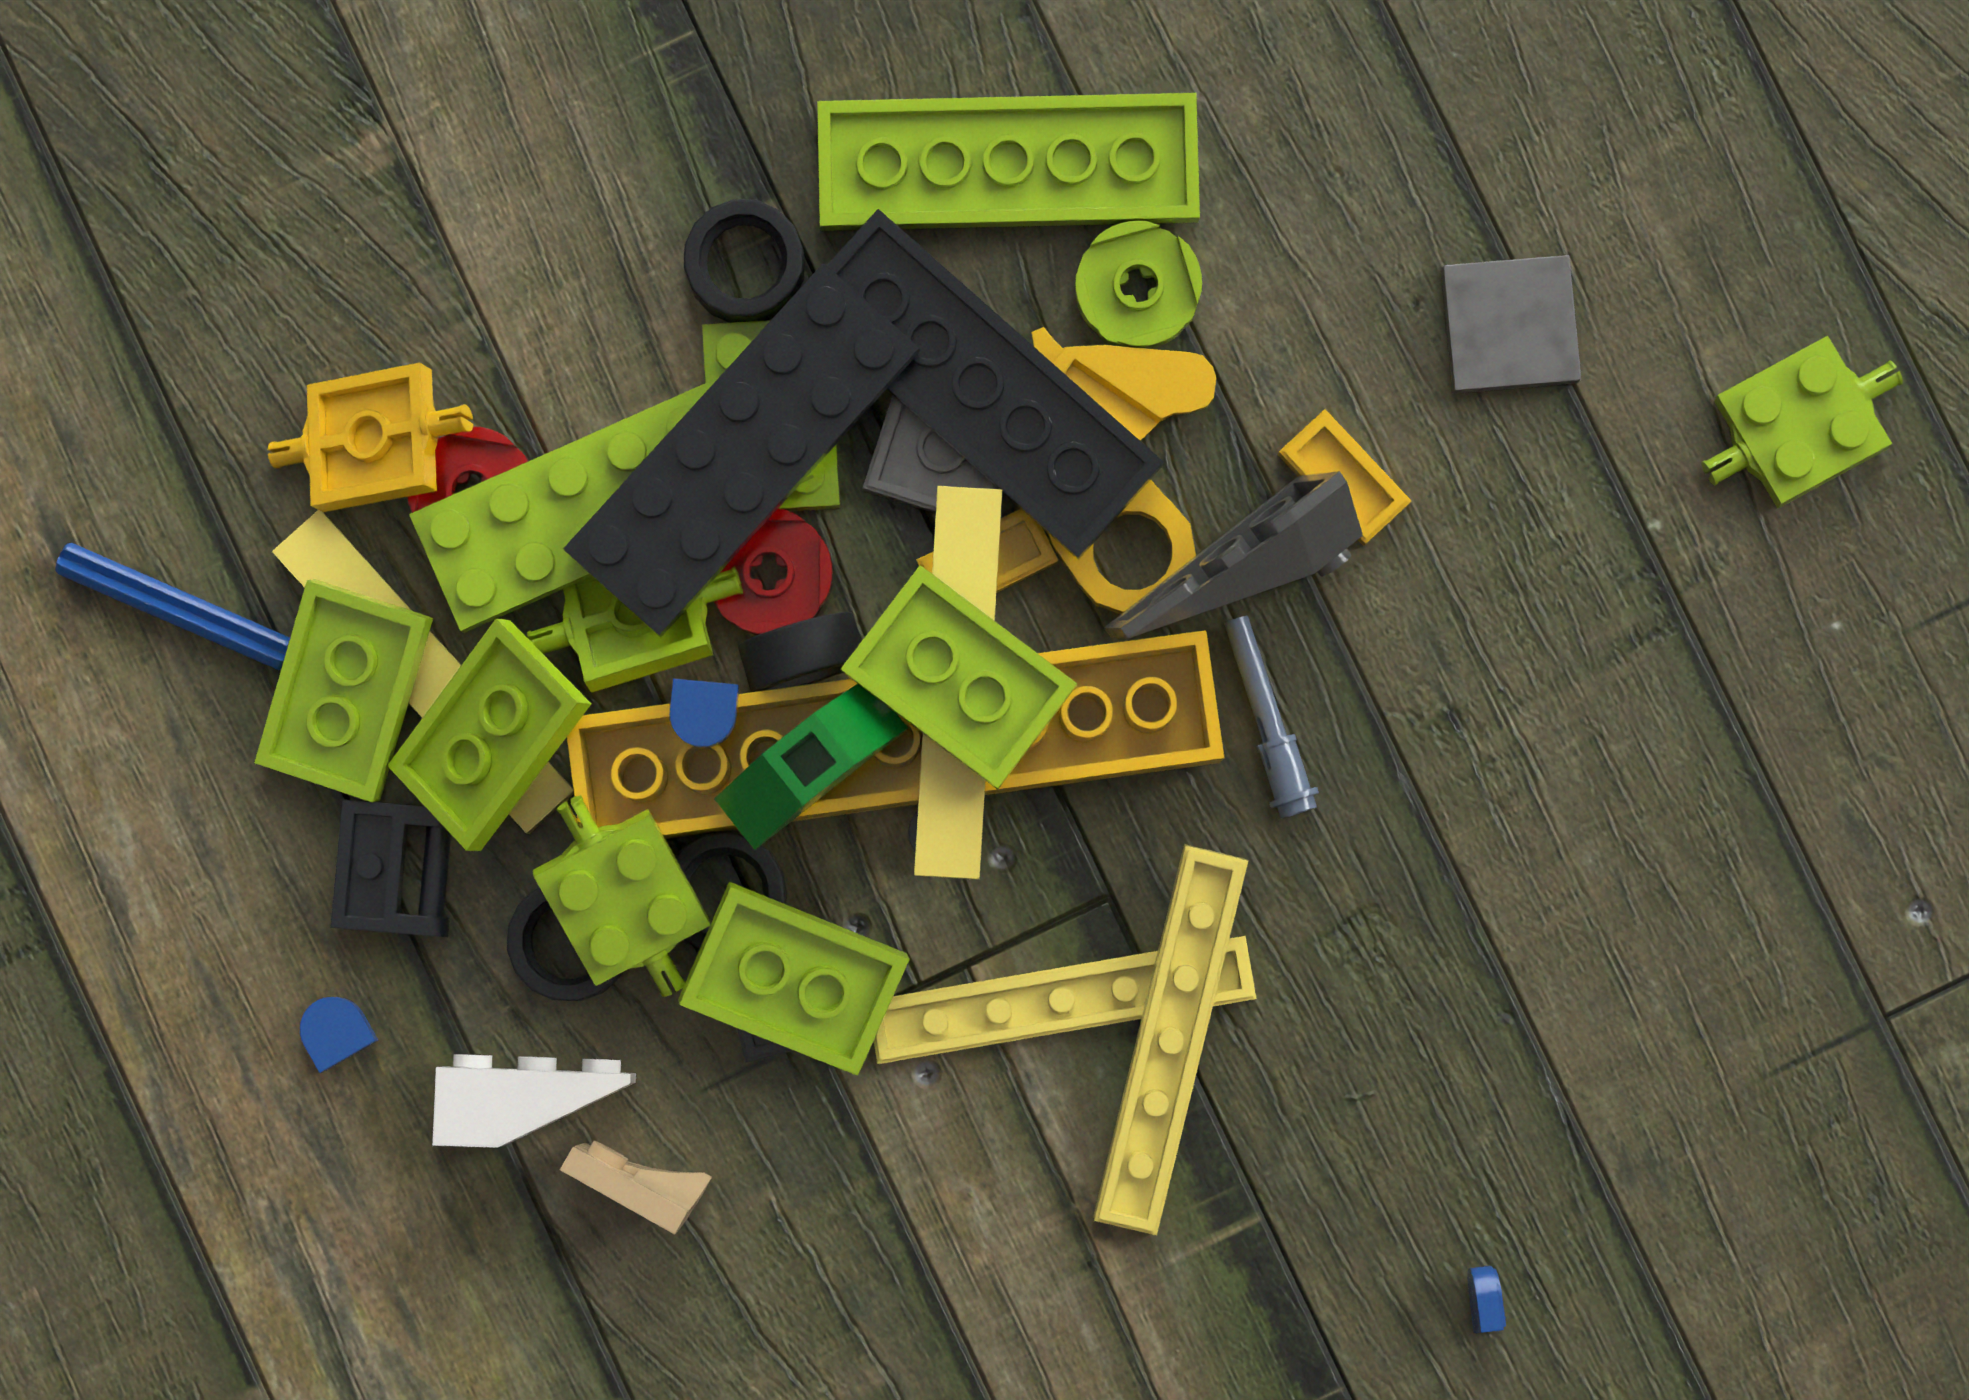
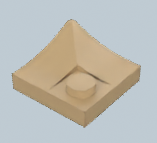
(651, 1192)

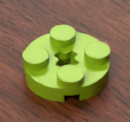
(1157, 255)

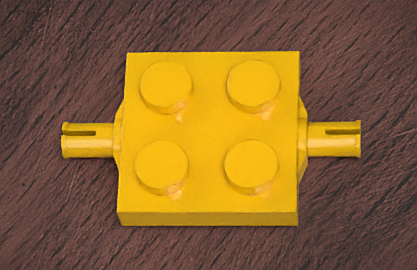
(371, 437)

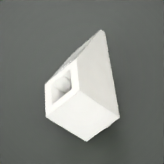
(501, 1105)

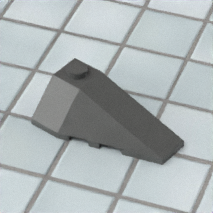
(1281, 541)

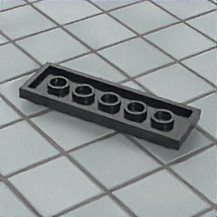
(997, 392)
(742, 450)

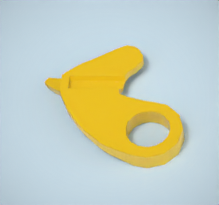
(1139, 392)

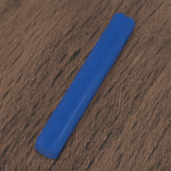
(172, 605)

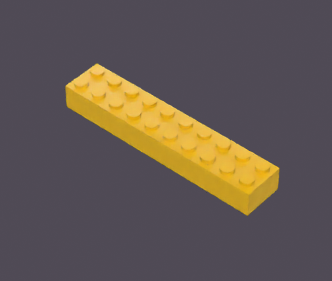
(1131, 714)

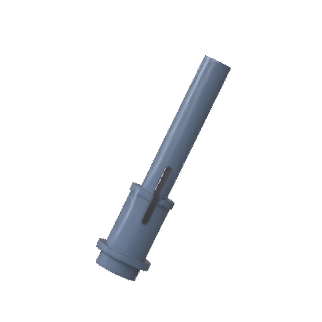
(1279, 750)

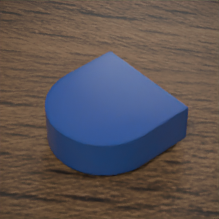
(703, 711)
(334, 1031)
(1486, 1300)

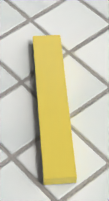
(325, 554)
(949, 790)
(1037, 1004)
(1170, 1039)

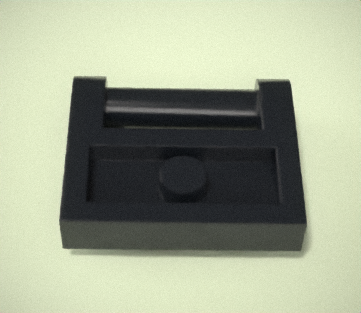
(373, 870)

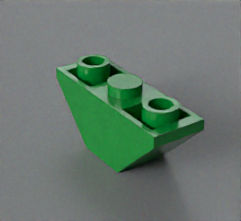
(808, 763)

